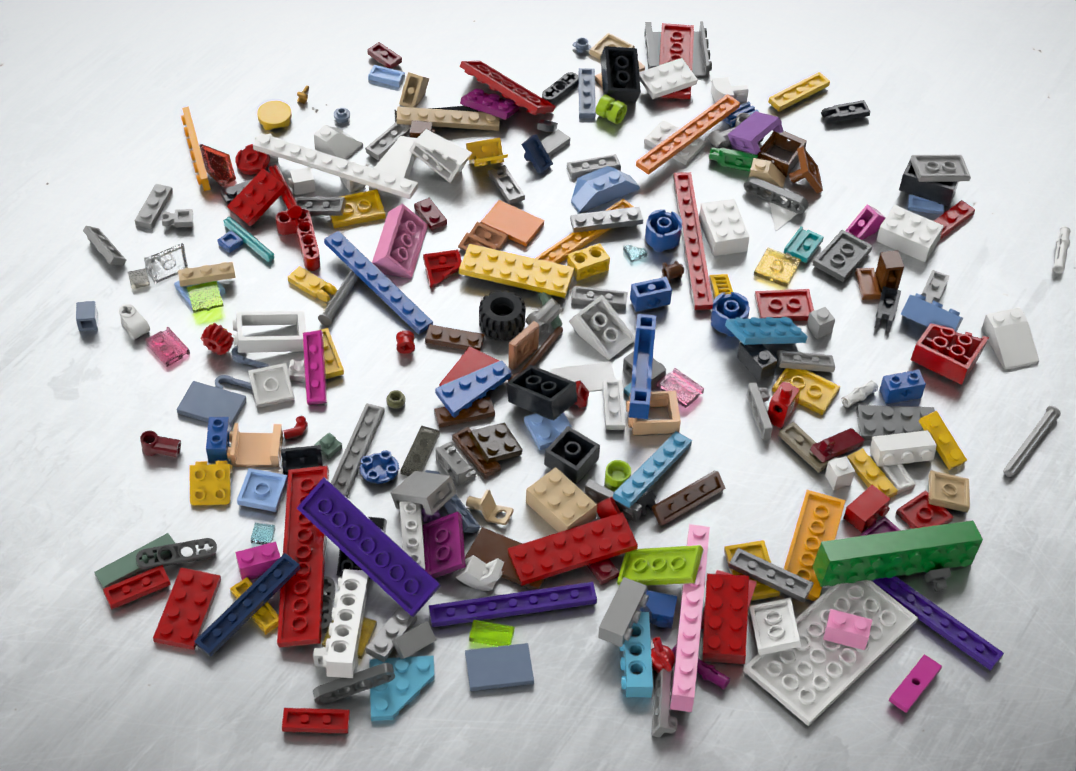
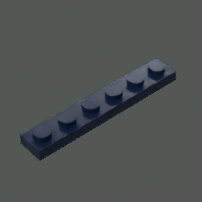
(247, 604)

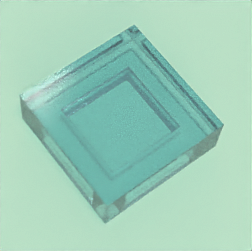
(262, 533)

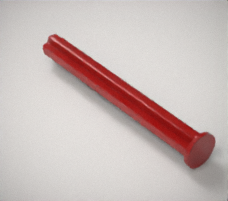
(294, 210)

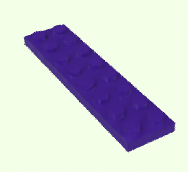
(369, 547)

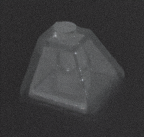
(166, 262)

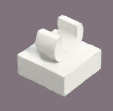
(297, 370)

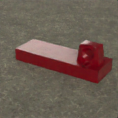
(837, 445)

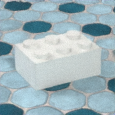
(724, 227)
(909, 233)

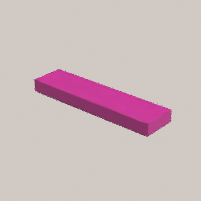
(314, 367)

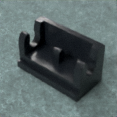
(301, 458)

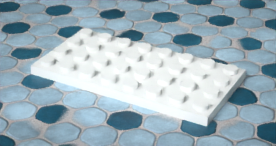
(821, 670)

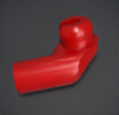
(298, 430)

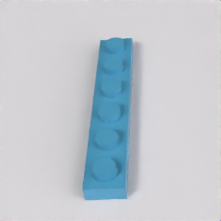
(652, 469)

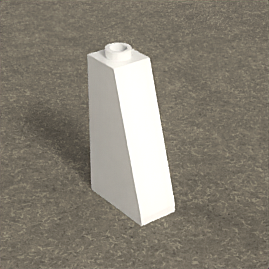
(398, 159)

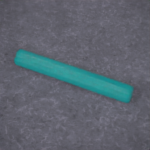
(249, 239)

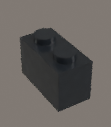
(757, 360)

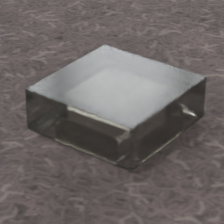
(138, 278)

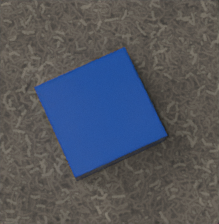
(230, 241)

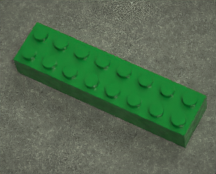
(896, 553)

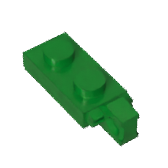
(732, 158)

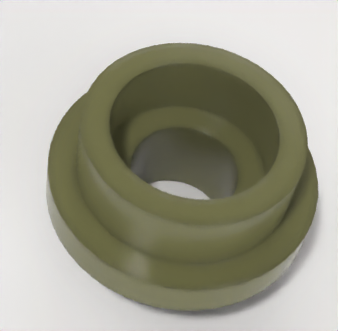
(395, 395)

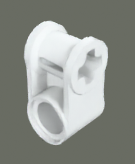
(133, 321)

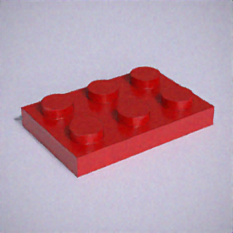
(257, 197)

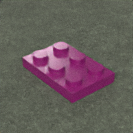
(490, 103)
(444, 545)

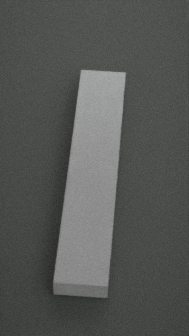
(357, 448)

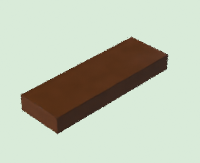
(470, 450)

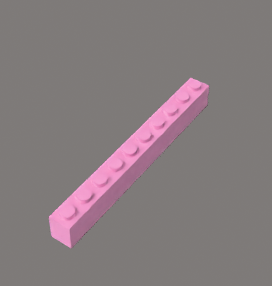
(689, 628)

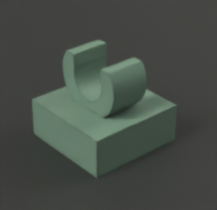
(329, 445)

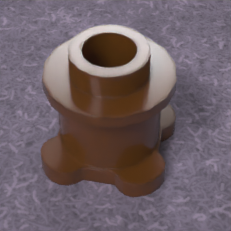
(672, 271)

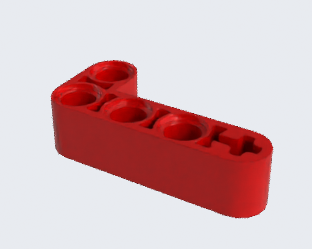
(306, 236)

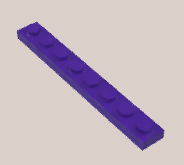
(512, 604)
(941, 622)

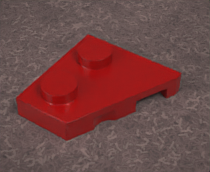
(441, 265)

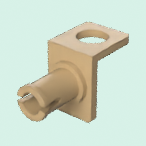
(489, 508)

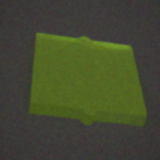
(205, 296)

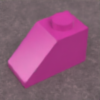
(866, 223)

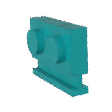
(803, 244)

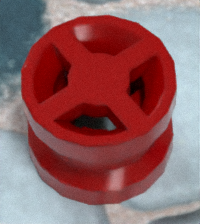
(405, 342)

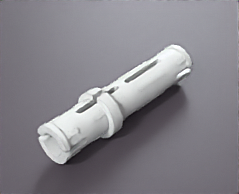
(1062, 244)

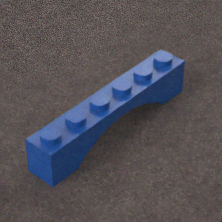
(642, 366)

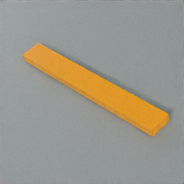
(576, 241)

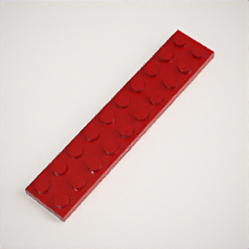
(303, 594)

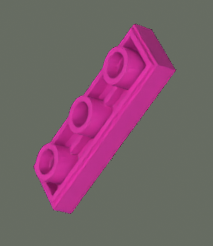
(921, 676)

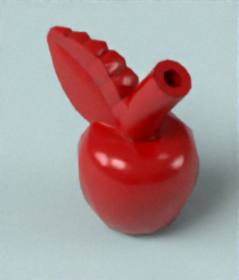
(661, 656)

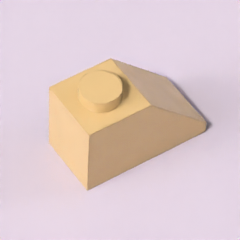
(413, 90)
(767, 172)

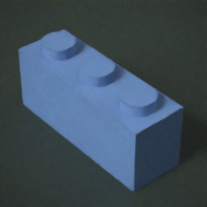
(926, 313)

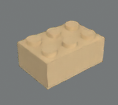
(560, 501)

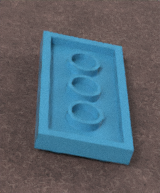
(766, 330)

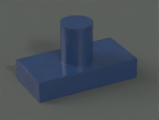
(536, 154)

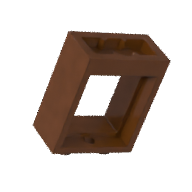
(780, 140)

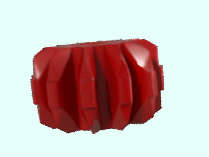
(217, 339)

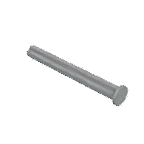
(326, 317)
(1029, 444)

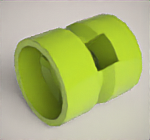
(611, 109)
(616, 474)

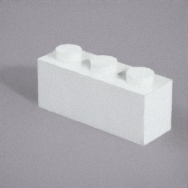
(903, 448)

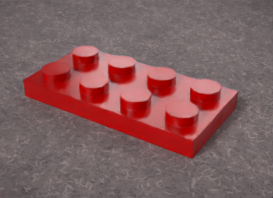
(187, 608)

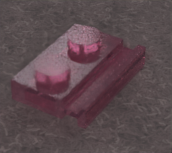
(167, 346)
(686, 388)

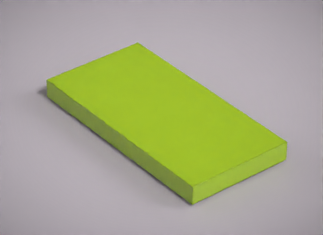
(662, 565)

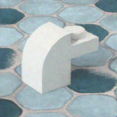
(722, 87)
(479, 574)

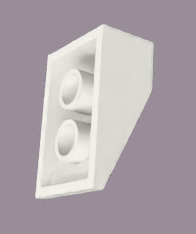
(602, 328)
(1010, 338)

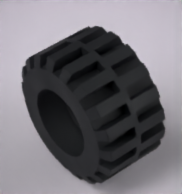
(502, 303)

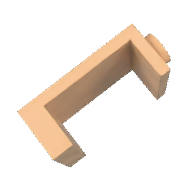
(255, 448)

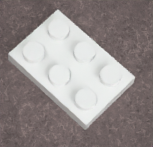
(667, 78)
(666, 129)
(775, 626)

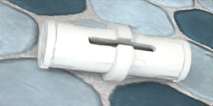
(859, 393)

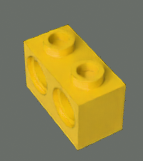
(589, 261)

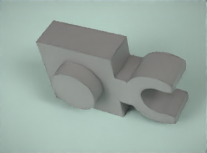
(180, 218)

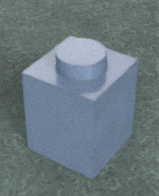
(87, 316)

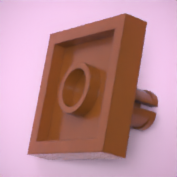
(809, 171)

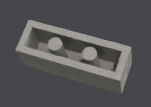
(623, 612)

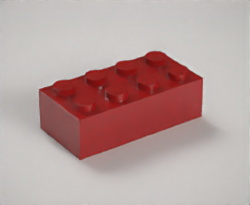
(725, 618)

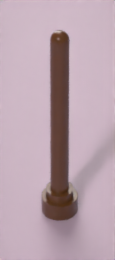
(542, 350)

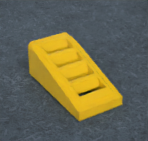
(717, 281)

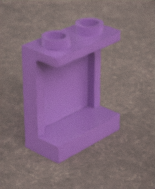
(752, 130)

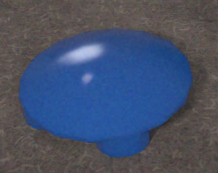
(379, 467)

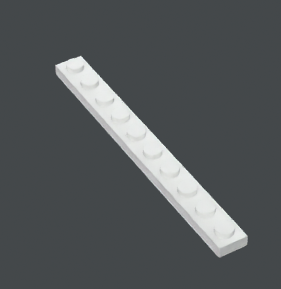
(336, 166)

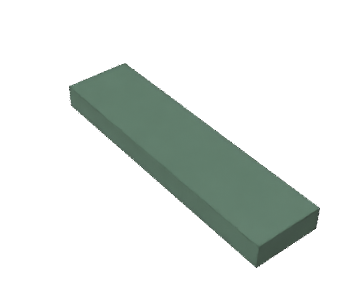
(126, 565)

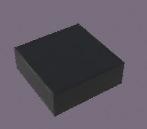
(547, 126)

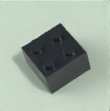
(572, 454)

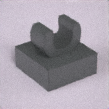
(938, 578)

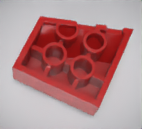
(948, 352)

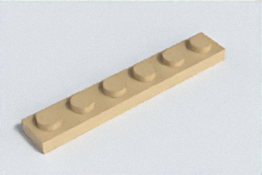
(448, 118)

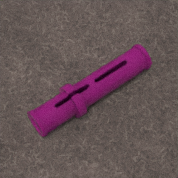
(709, 673)

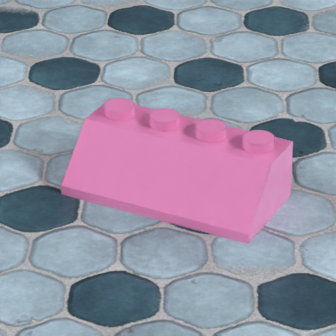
(400, 243)

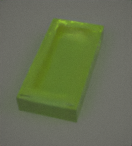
(491, 633)

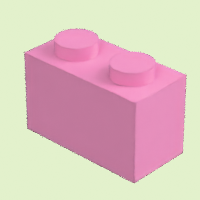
(847, 629)

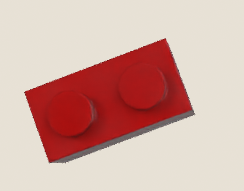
(867, 508)

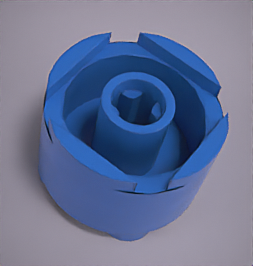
(663, 230)
(728, 307)

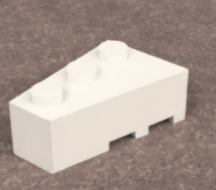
(440, 154)

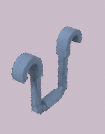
(240, 359)

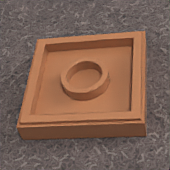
(523, 345)

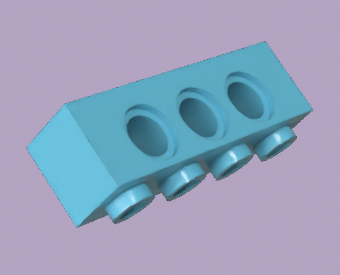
(641, 684)

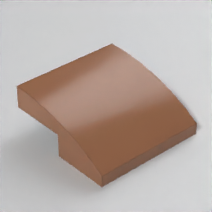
(483, 236)

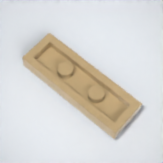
(206, 273)

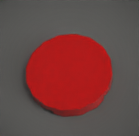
(251, 161)

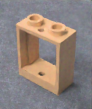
(658, 399)

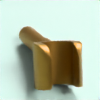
(302, 96)

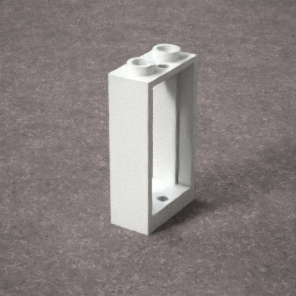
(269, 343)

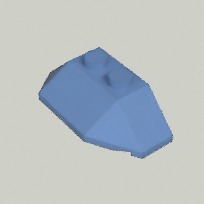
(601, 187)

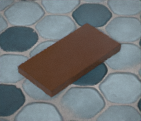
(491, 546)

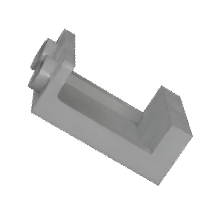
(426, 489)

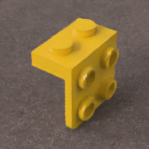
(486, 151)
(210, 483)

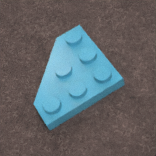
(409, 679)

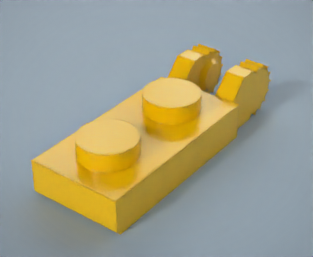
(311, 284)

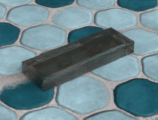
(420, 450)

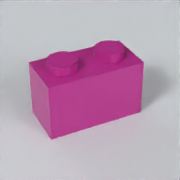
(257, 560)

